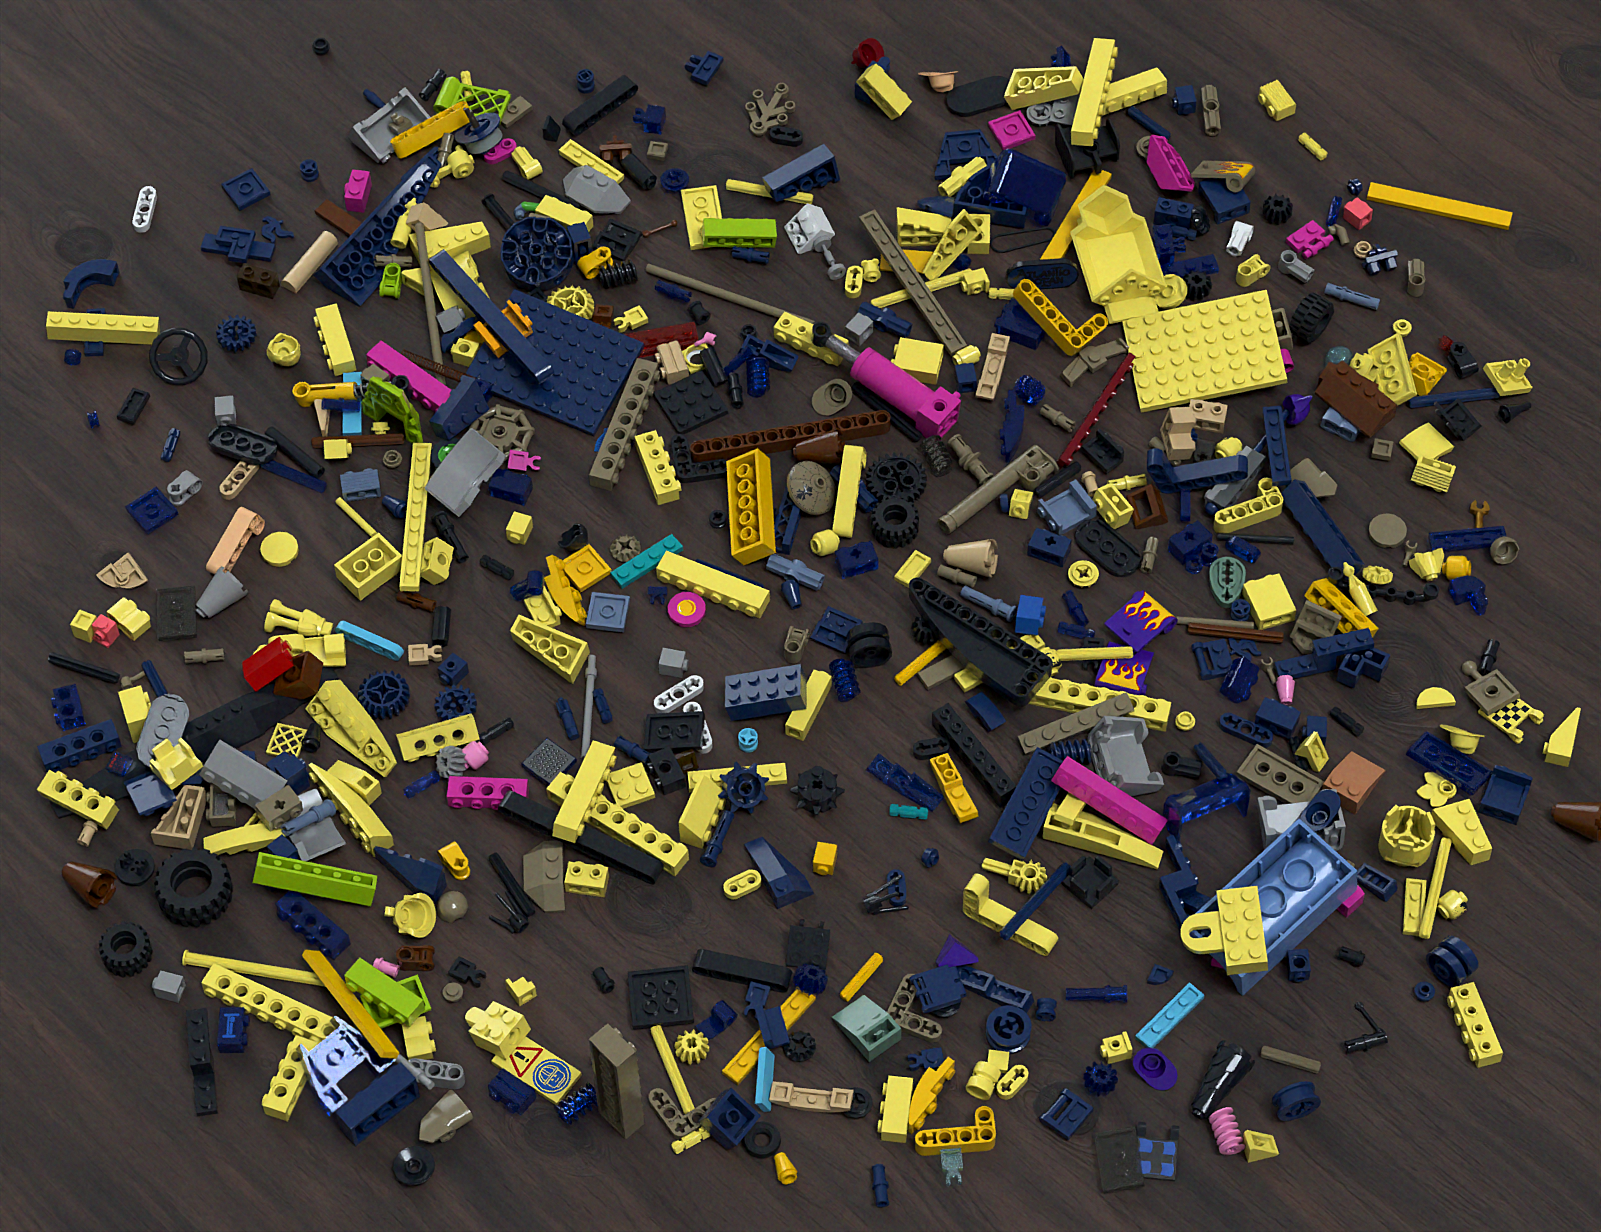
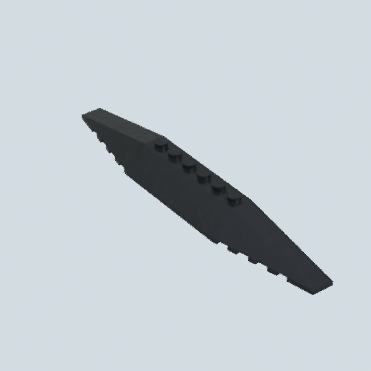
(233, 723)

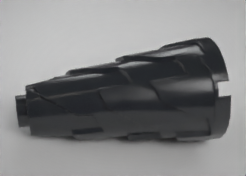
(1224, 1072)

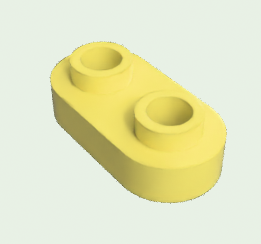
(741, 884)

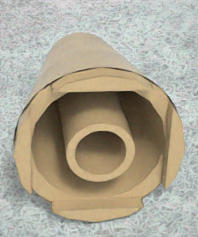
(973, 556)

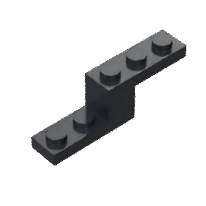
(201, 1062)

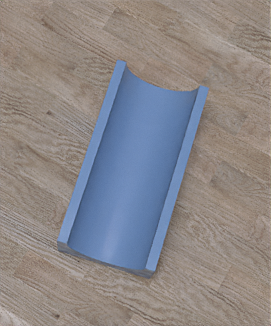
(1297, 887)

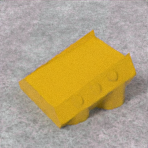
(1425, 373)

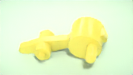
(458, 163)

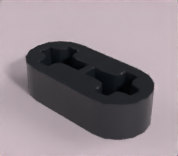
(786, 136)
(931, 748)

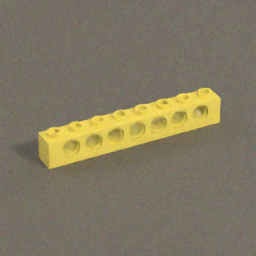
(1063, 701)
(621, 832)
(219, 977)

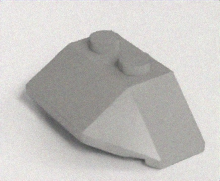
(595, 191)

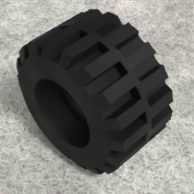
(1311, 317)
(895, 534)
(122, 935)

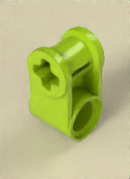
(391, 283)

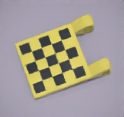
(1511, 716)

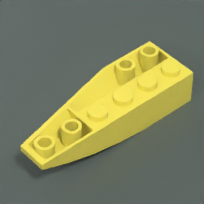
(351, 726)
(353, 810)
(1101, 837)

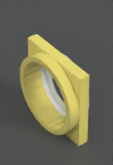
(690, 351)

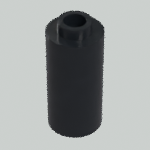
(639, 171)

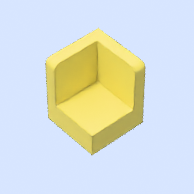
(82, 626)
(521, 990)

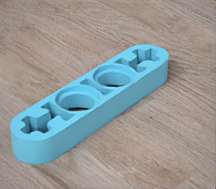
(370, 640)

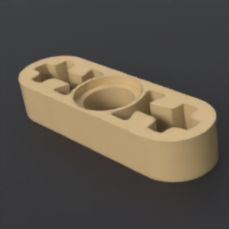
(237, 484)

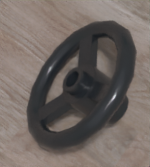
(181, 349)

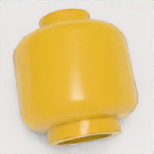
(1456, 567)

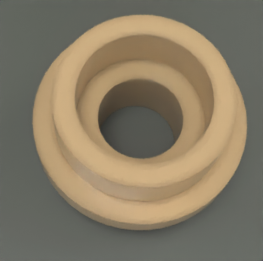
(1361, 249)

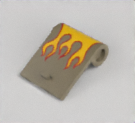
(1236, 172)

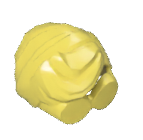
(284, 353)

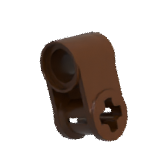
(416, 958)

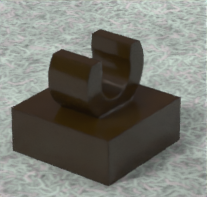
(687, 761)

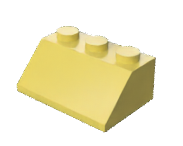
(701, 813)

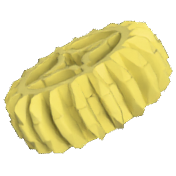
(568, 298)

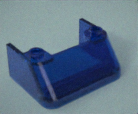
(1203, 800)

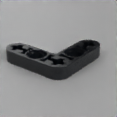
(693, 468)

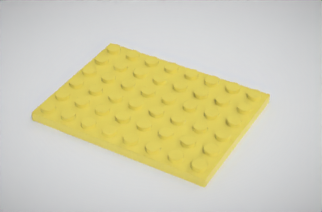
(1204, 351)

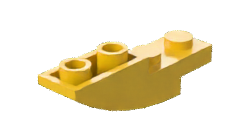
(565, 596)
(952, 788)
(926, 1093)

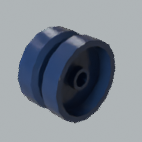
(1452, 961)

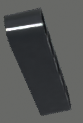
(600, 105)
(741, 970)

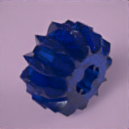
(1029, 389)
(810, 979)
(1100, 1078)

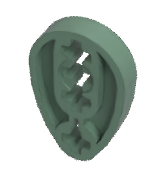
(1217, 580)

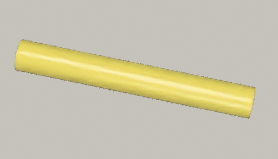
(356, 517)

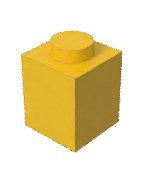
(825, 858)

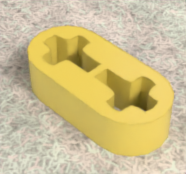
(851, 281)
(1015, 1085)

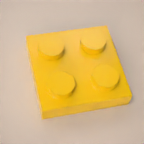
(585, 568)

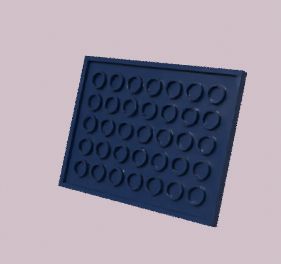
(586, 361)

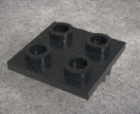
(808, 945)

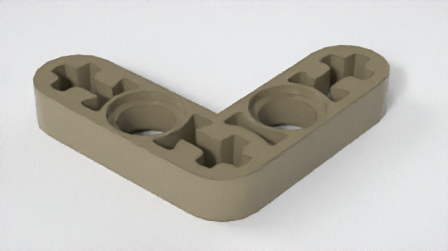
(906, 1017)
(678, 1120)

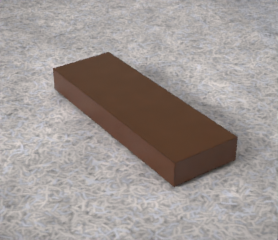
(337, 217)

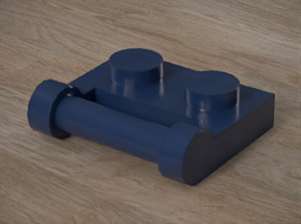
(1218, 656)
(1071, 1118)

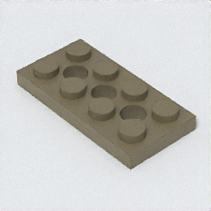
(1278, 767)

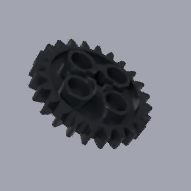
(911, 474)

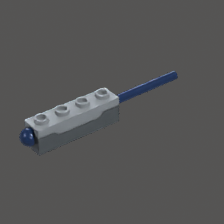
(1228, 493)

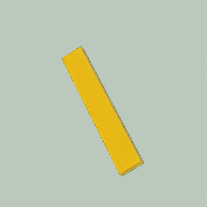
(747, 1057)

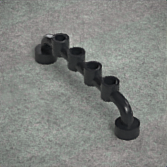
(1430, 590)

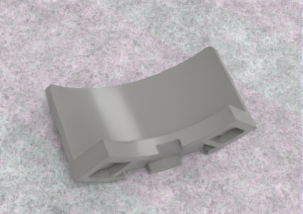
(463, 471)
(316, 837)

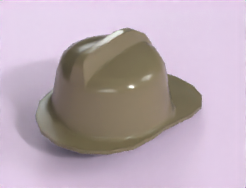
(832, 397)

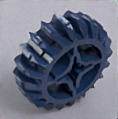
(394, 699)

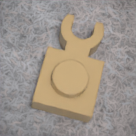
(420, 654)

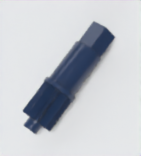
(566, 715)

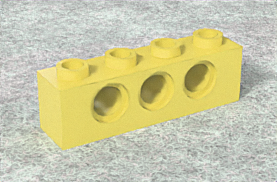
(445, 728)
(102, 815)
(283, 1106)

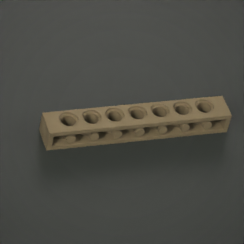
(619, 435)

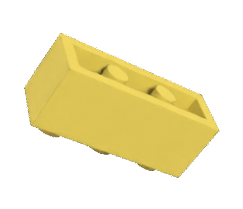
(884, 91)
(563, 213)
(895, 1109)

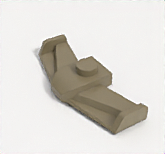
(1093, 359)

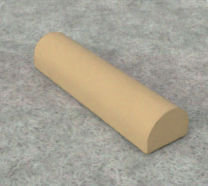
(309, 262)

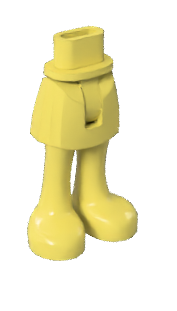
(308, 625)

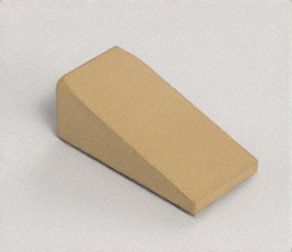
(323, 417)

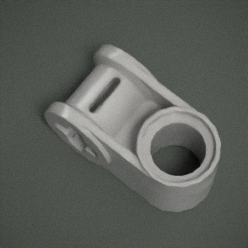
(186, 486)

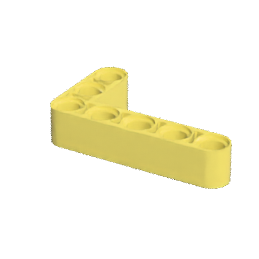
(852, 463)
(995, 916)

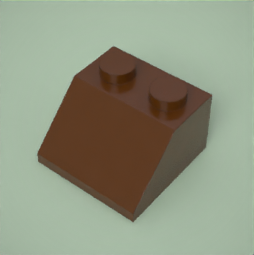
(301, 679)

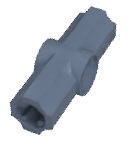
(796, 571)

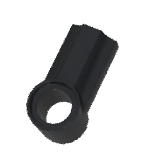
(1181, 766)

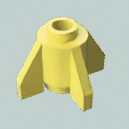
(1428, 564)

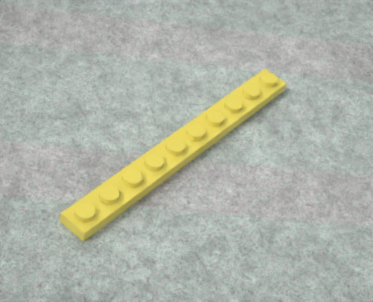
(415, 517)

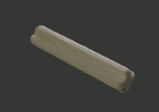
(1290, 1059)

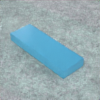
(764, 1079)

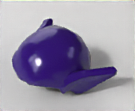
(1298, 408)

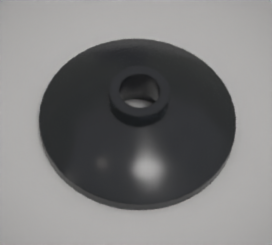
(414, 1157)

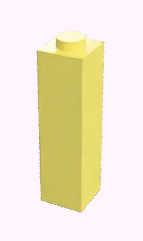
(802, 720)

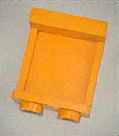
(513, 313)

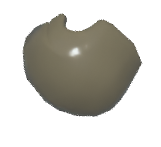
(1504, 550)
(452, 906)

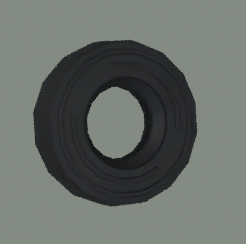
(764, 1151)

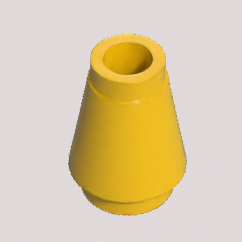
(785, 1170)

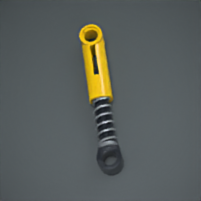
(306, 394)

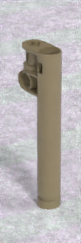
(1030, 465)

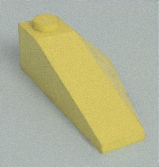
(953, 242)

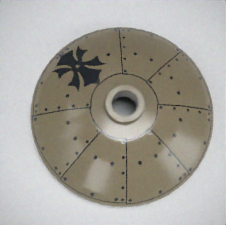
(811, 488)

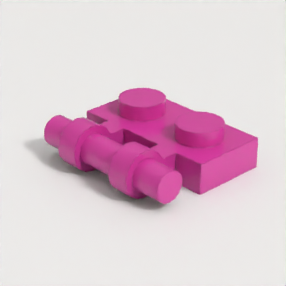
(1306, 236)

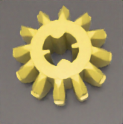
(690, 1040)

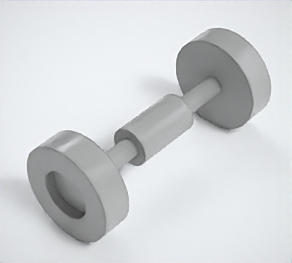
(836, 271)

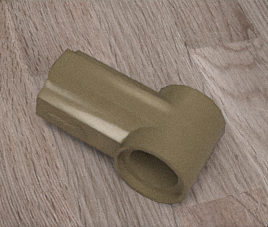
(1416, 278)

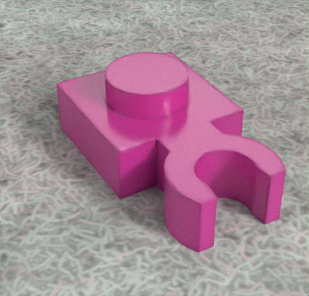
(519, 461)

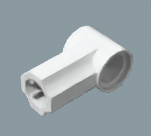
(1240, 235)

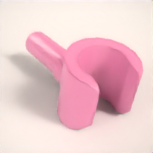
(708, 338)

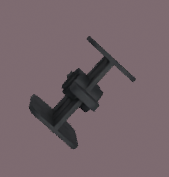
(1083, 157)

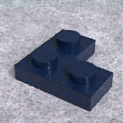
(239, 240)

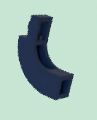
(87, 274)

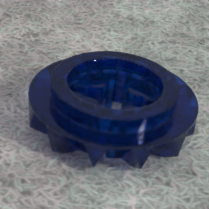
(671, 175)

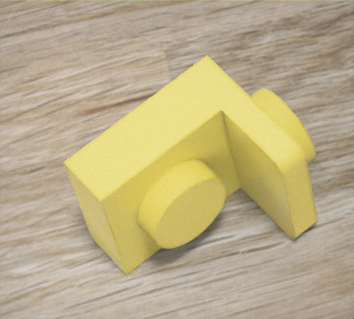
(1020, 503)

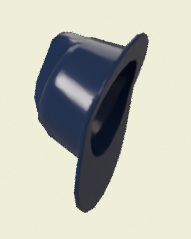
(1321, 810)

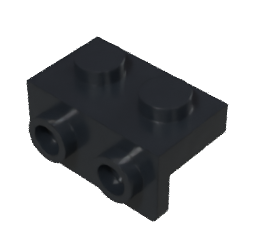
(1104, 451)

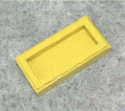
(912, 568)

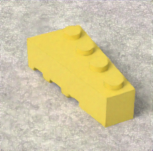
(554, 648)

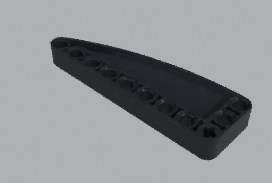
(976, 649)

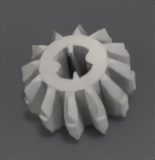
(450, 762)

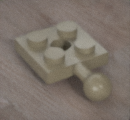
(1492, 681)

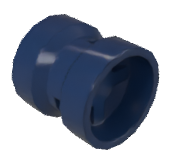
(585, 81)

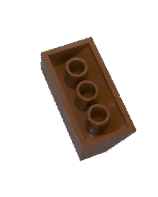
(1356, 399)

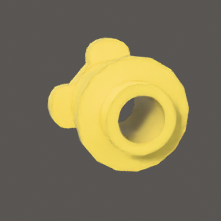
(871, 270)

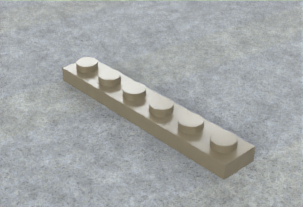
(1075, 723)

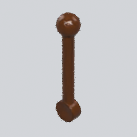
(646, 233)

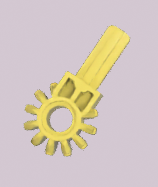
(1018, 873)

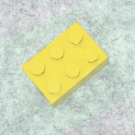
(369, 566)

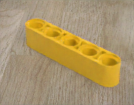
(430, 130)

